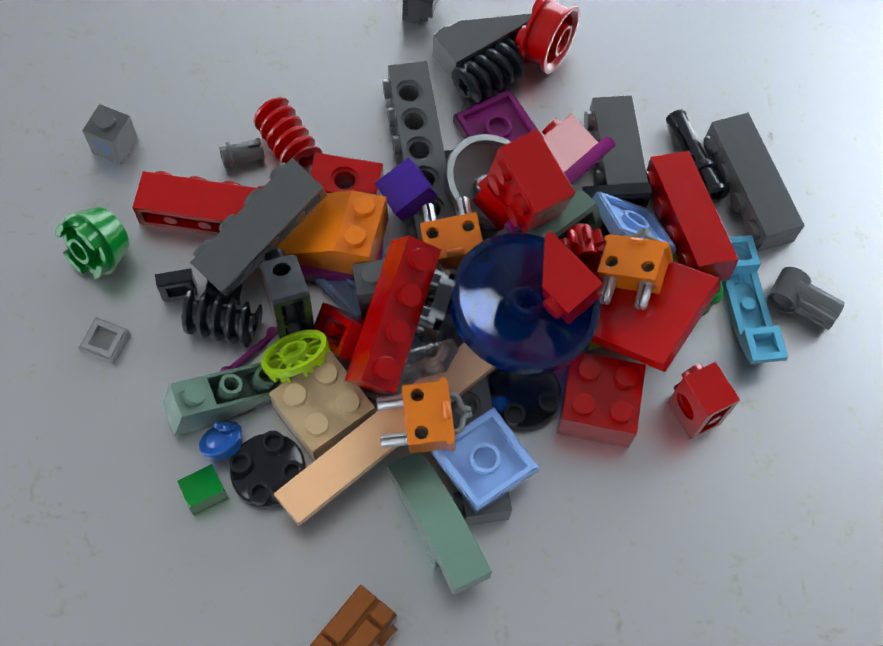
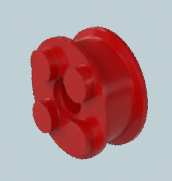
(548, 34)

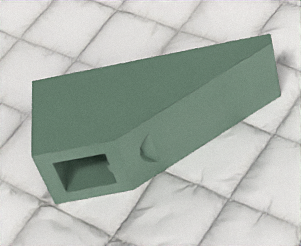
(215, 397)

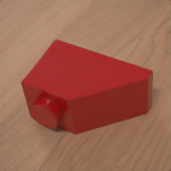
(567, 281)
(340, 329)

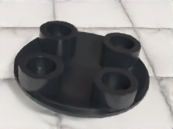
(525, 399)
(264, 467)

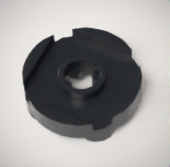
(433, 316)

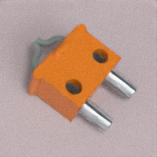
(452, 234)
(634, 265)
(428, 417)

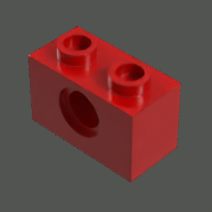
(337, 171)
(702, 399)

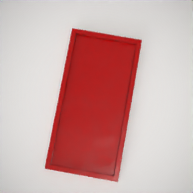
(663, 327)

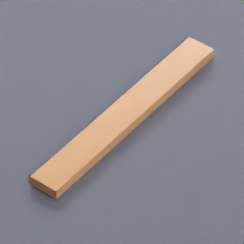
(362, 447)

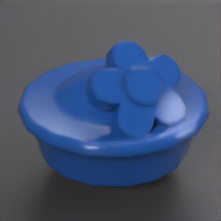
(221, 440)

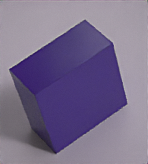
(406, 189)

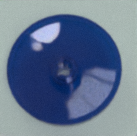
(502, 309)

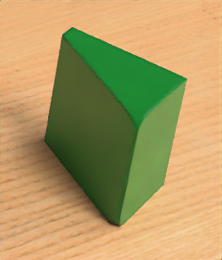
(202, 489)

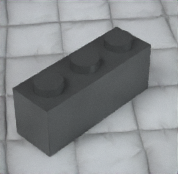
(617, 119)

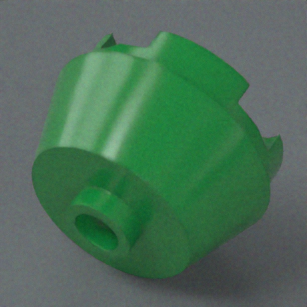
(93, 241)

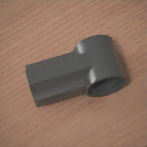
(795, 293)

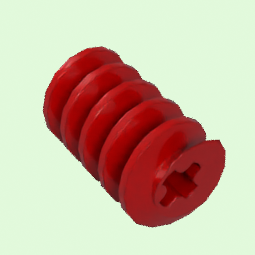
(285, 132)

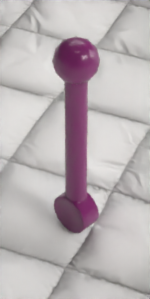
(271, 332)

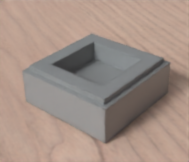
(104, 341)

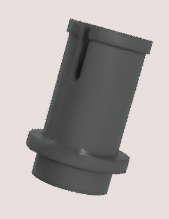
(241, 152)

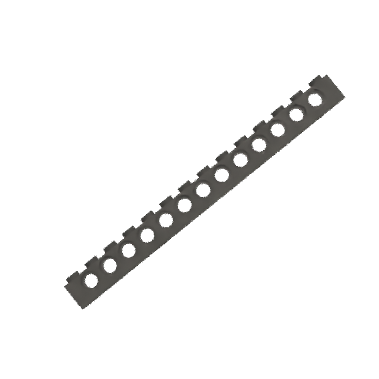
(413, 83)

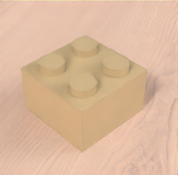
(321, 406)

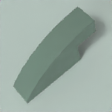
(439, 523)

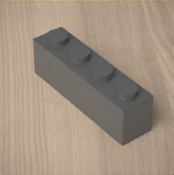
(753, 182)
(258, 227)

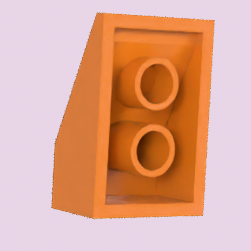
(340, 232)

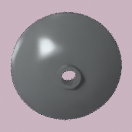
(468, 166)

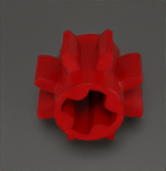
(585, 243)

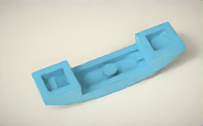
(749, 309)

